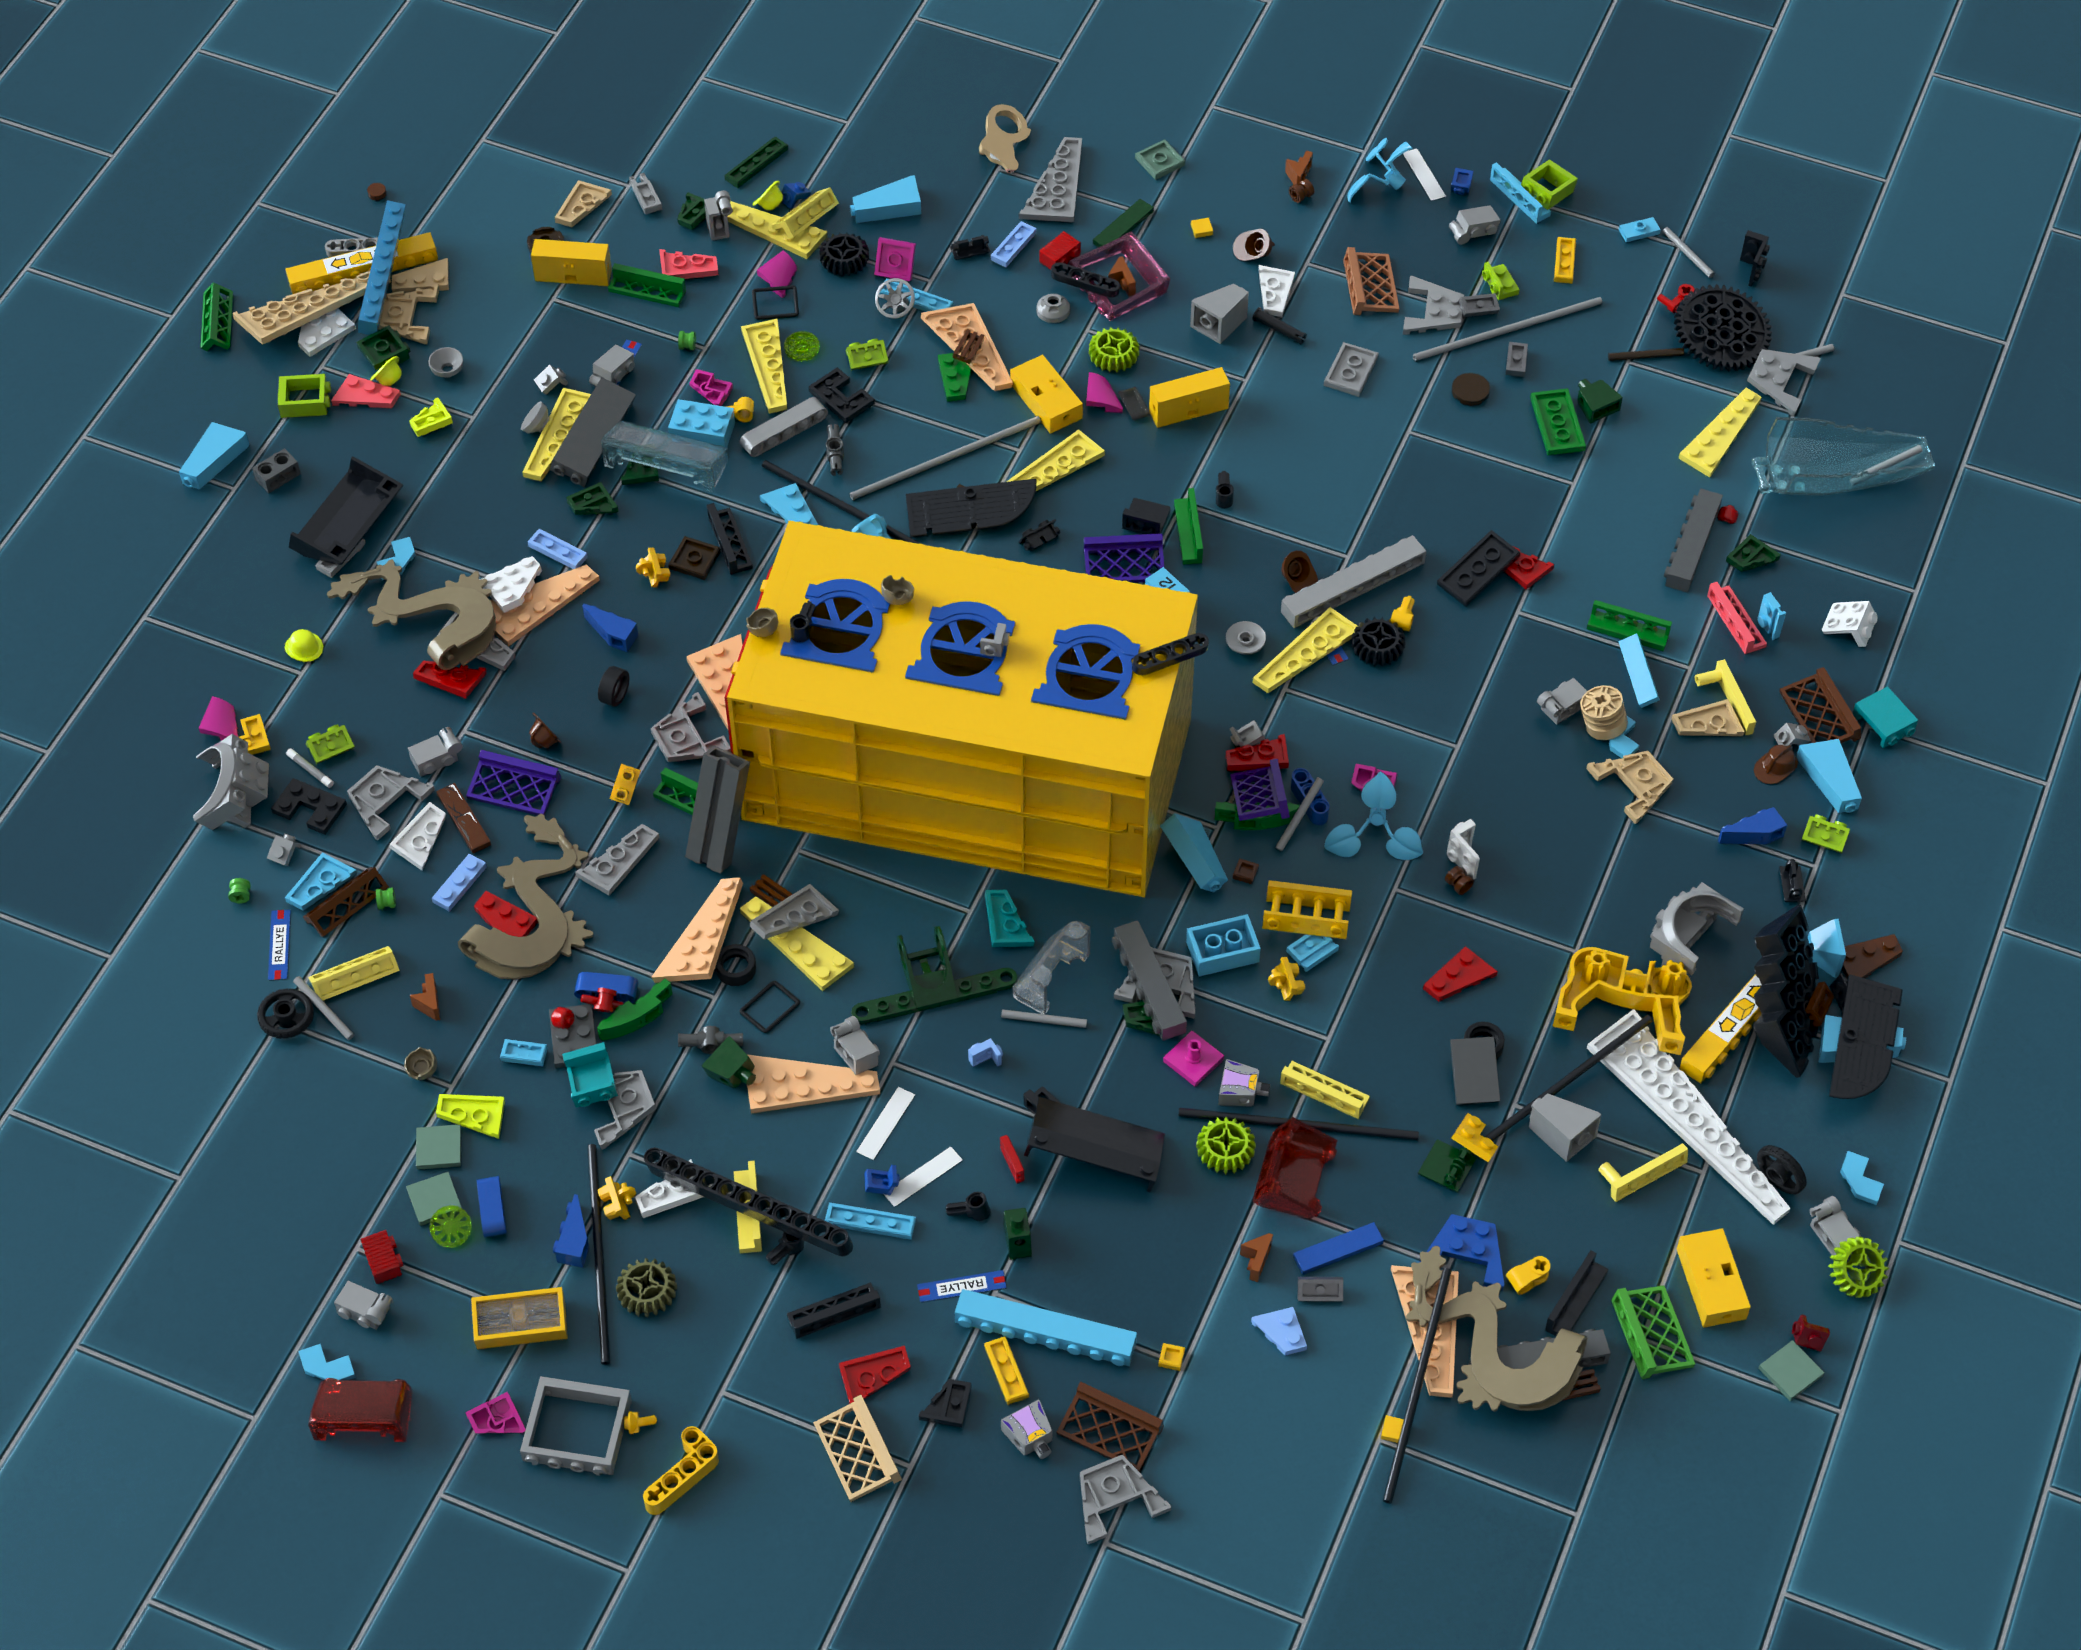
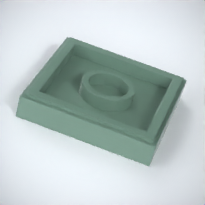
(1160, 159)
(438, 1147)
(432, 1195)
(1791, 1370)

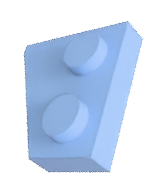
(1282, 1329)

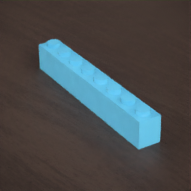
(1045, 1327)

